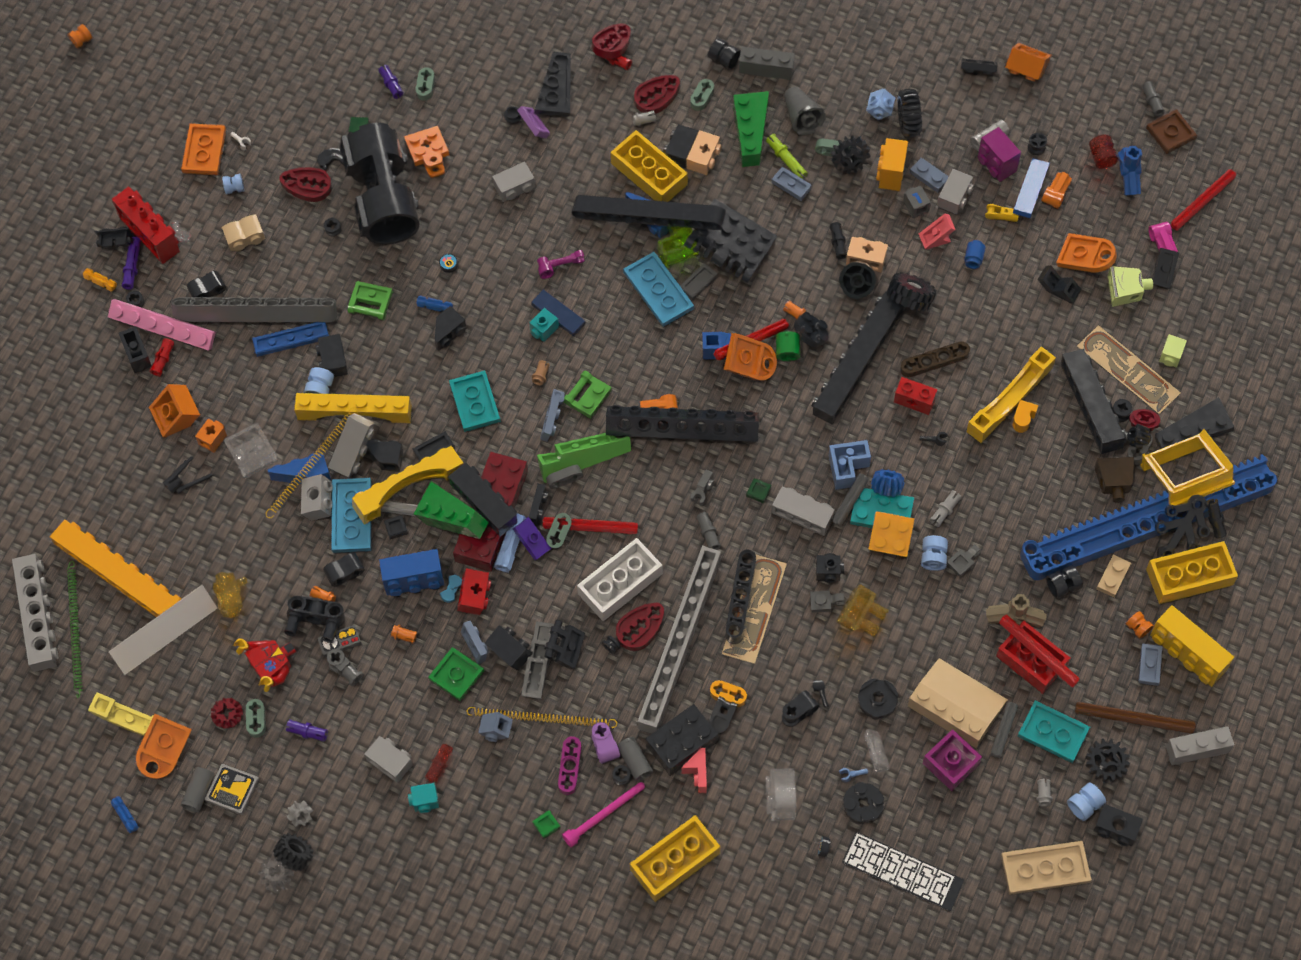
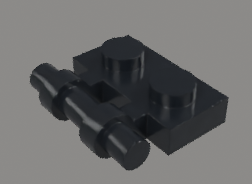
(569, 647)

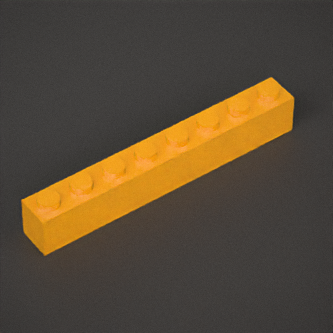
(113, 568)

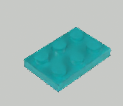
(474, 401)
(870, 502)
(1053, 731)

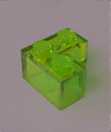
(672, 248)

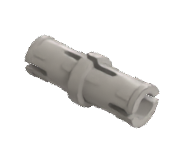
(945, 508)

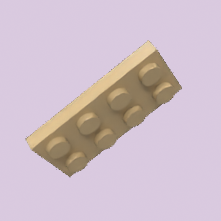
(1046, 867)

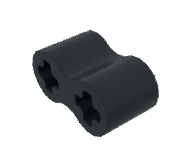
(207, 286)
(343, 569)

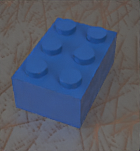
(411, 572)

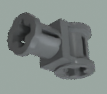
(343, 667)

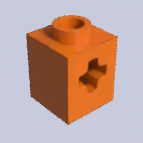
(211, 435)

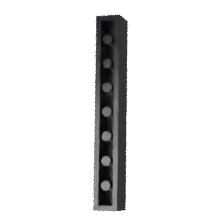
(857, 359)

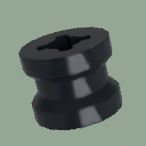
(1041, 141)
(1123, 413)

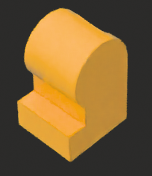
(1023, 416)

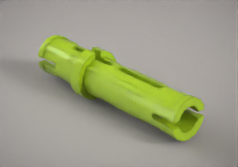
(781, 151)

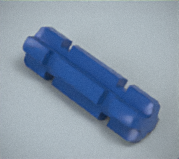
(433, 304)
(124, 814)

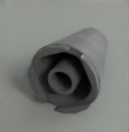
(803, 111)

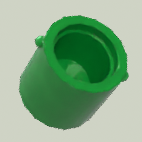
(787, 346)

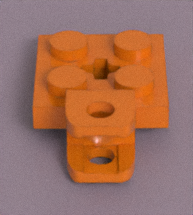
(429, 156)

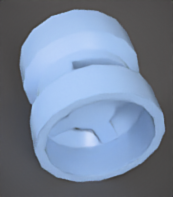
(233, 184)

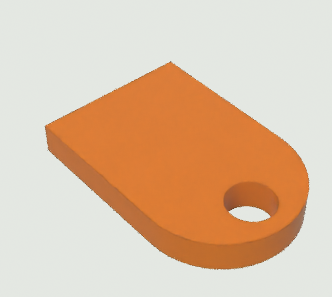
(1086, 253)
(748, 358)
(162, 746)

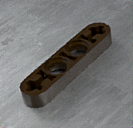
(933, 356)

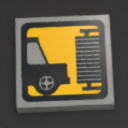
(232, 789)

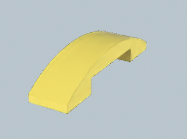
(119, 714)

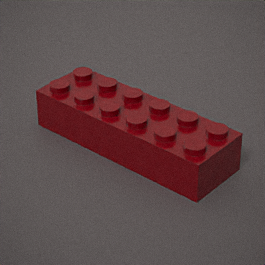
(507, 478)

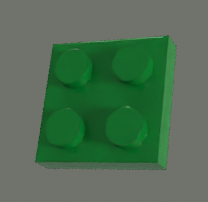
(456, 674)

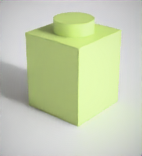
(1172, 351)

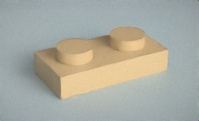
(1113, 576)

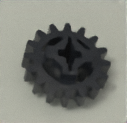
(848, 153)
(1099, 755)

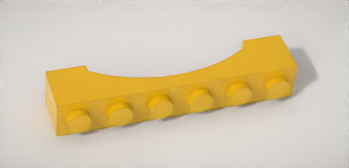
(314, 406)
(992, 415)
(440, 465)

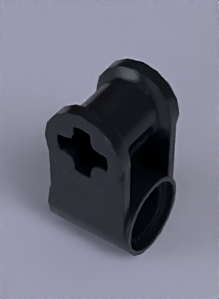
(801, 706)

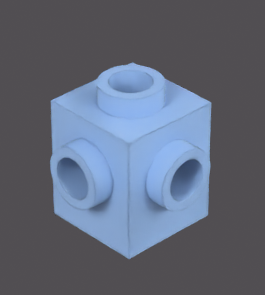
(880, 104)

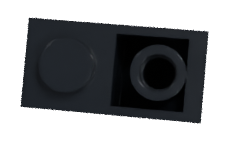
(448, 326)
(386, 454)

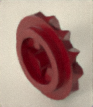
(1145, 415)
(234, 716)

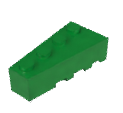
(750, 121)
(448, 513)

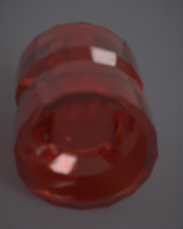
(1103, 151)

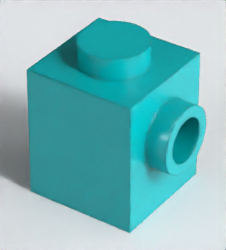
(543, 325)
(423, 797)

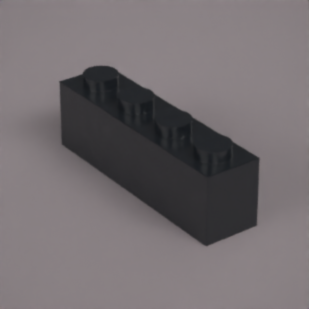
(483, 499)

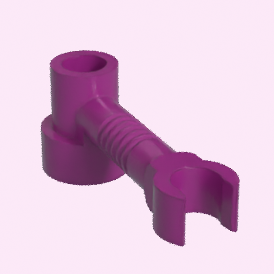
(545, 267)

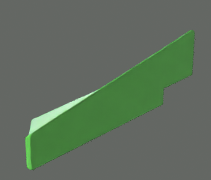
(583, 452)

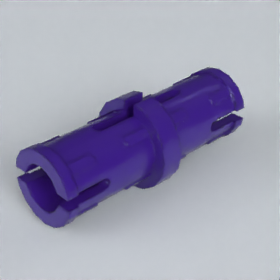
(391, 81)
(307, 730)

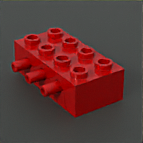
(146, 224)

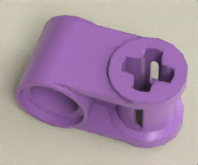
(605, 746)

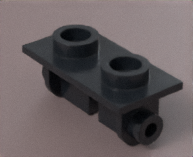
(122, 236)

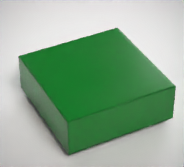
(546, 824)

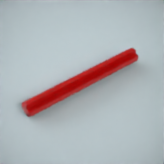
(1203, 199)
(759, 335)
(594, 525)
(1039, 650)

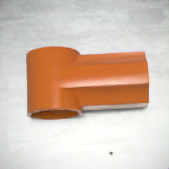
(1056, 192)
(666, 401)

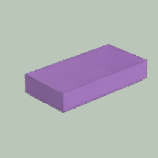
(533, 122)

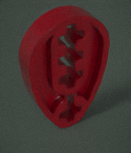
(617, 34)
(658, 85)
(307, 193)
(645, 635)

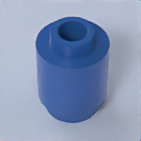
(974, 254)

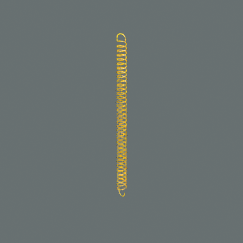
(298, 475)
(545, 717)

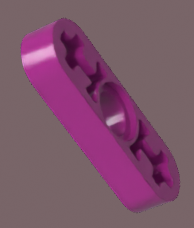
(566, 751)

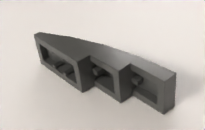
(537, 664)

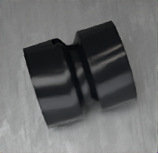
(723, 53)
(1065, 581)

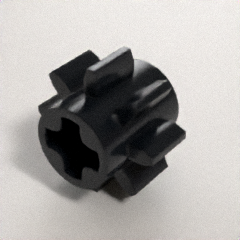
(1139, 436)

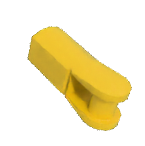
(1003, 213)

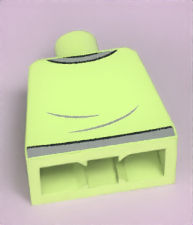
(1127, 285)

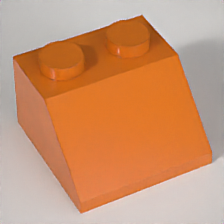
(1027, 61)
(174, 409)

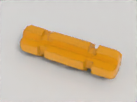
(99, 279)

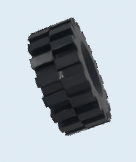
(911, 291)

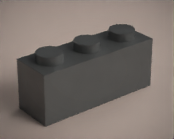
(766, 63)

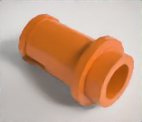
(793, 309)
(322, 594)
(403, 634)

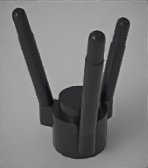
(173, 482)

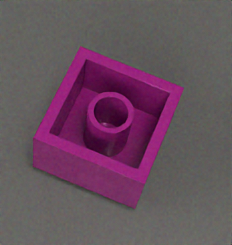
(999, 154)
(952, 760)

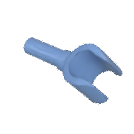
(852, 773)

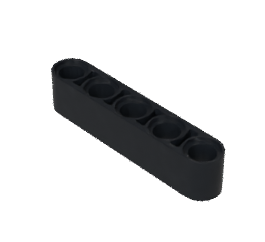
(744, 588)

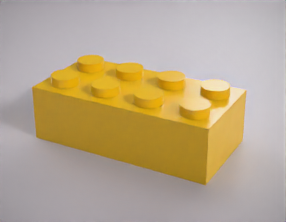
(649, 167)
(1191, 572)
(1191, 646)
(675, 858)

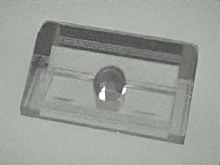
(876, 751)

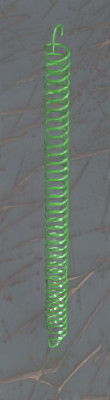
(79, 690)

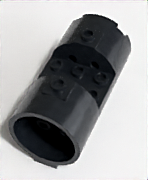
(387, 209)

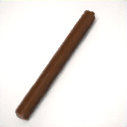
(1135, 717)

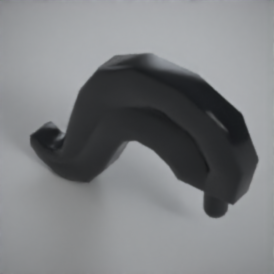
(328, 156)

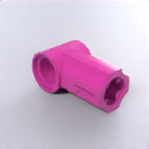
(1162, 236)

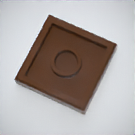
(1171, 131)

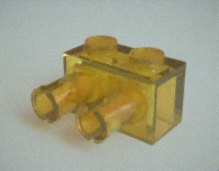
(857, 606)

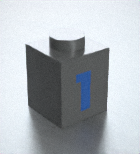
(916, 201)

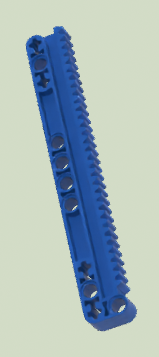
(1106, 534)

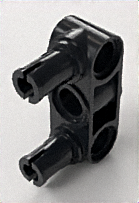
(315, 612)

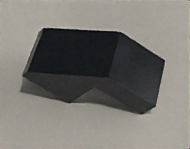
(1064, 288)

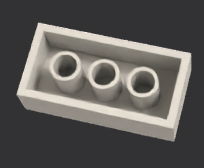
(620, 579)

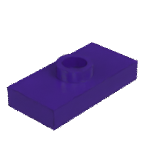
(531, 538)

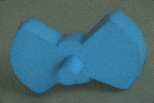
(449, 594)

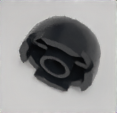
(857, 279)

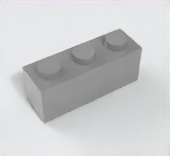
(352, 445)
(803, 510)
(1199, 745)

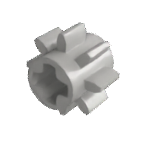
(299, 813)

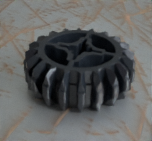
(909, 113)

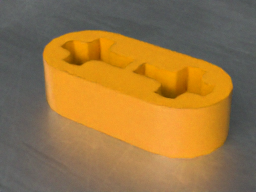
(729, 689)

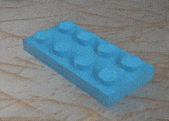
(658, 289)
(348, 530)

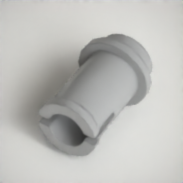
(643, 118)
(1044, 796)

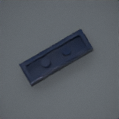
(567, 318)

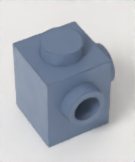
(495, 726)

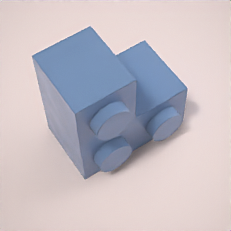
(845, 459)

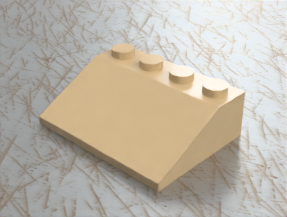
(956, 702)

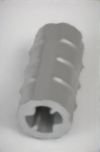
(977, 138)

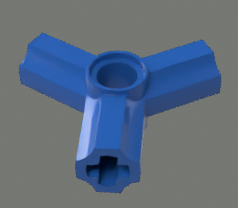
(1130, 169)

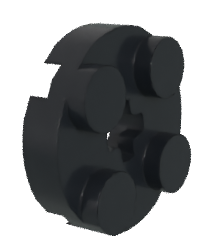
(811, 329)
(880, 688)
(852, 804)

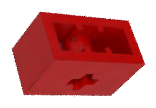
(915, 395)
(469, 601)

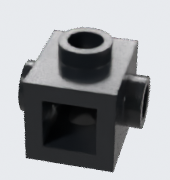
(829, 568)

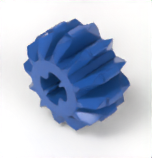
(887, 483)

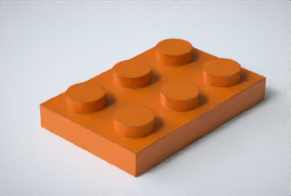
(203, 149)

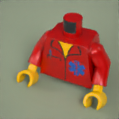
(267, 660)

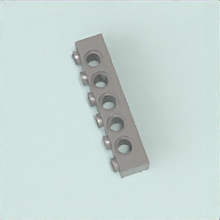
(23, 568)

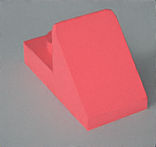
(937, 232)
(697, 766)

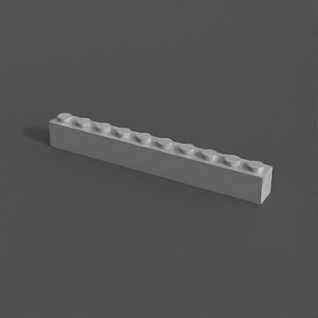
(679, 640)

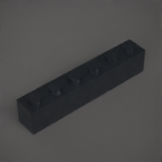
(1092, 401)

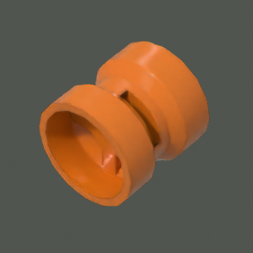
(80, 35)
(1139, 625)

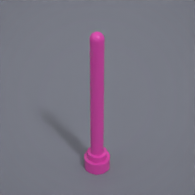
(572, 837)

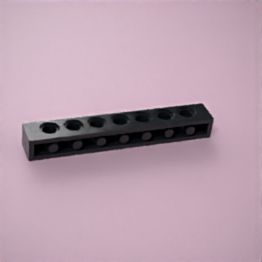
(674, 429)

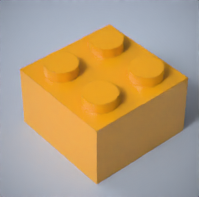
(891, 164)
(891, 534)

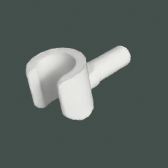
(241, 140)

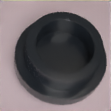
(512, 115)

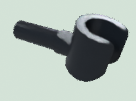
(936, 439)
(818, 685)

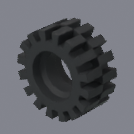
(293, 852)

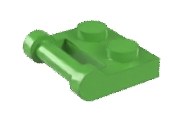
(372, 295)
(592, 397)

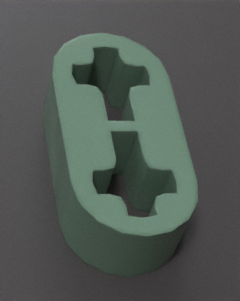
(421, 83)
(705, 96)
(825, 146)
(563, 532)
(260, 718)

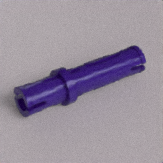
(130, 269)

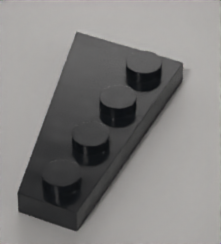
(555, 92)
(1209, 417)

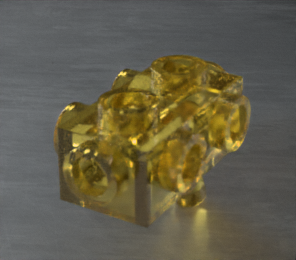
(227, 591)

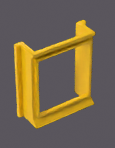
(1201, 485)

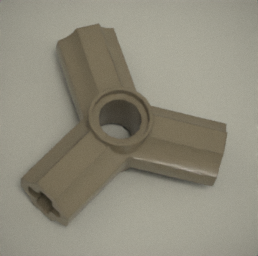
(1018, 610)

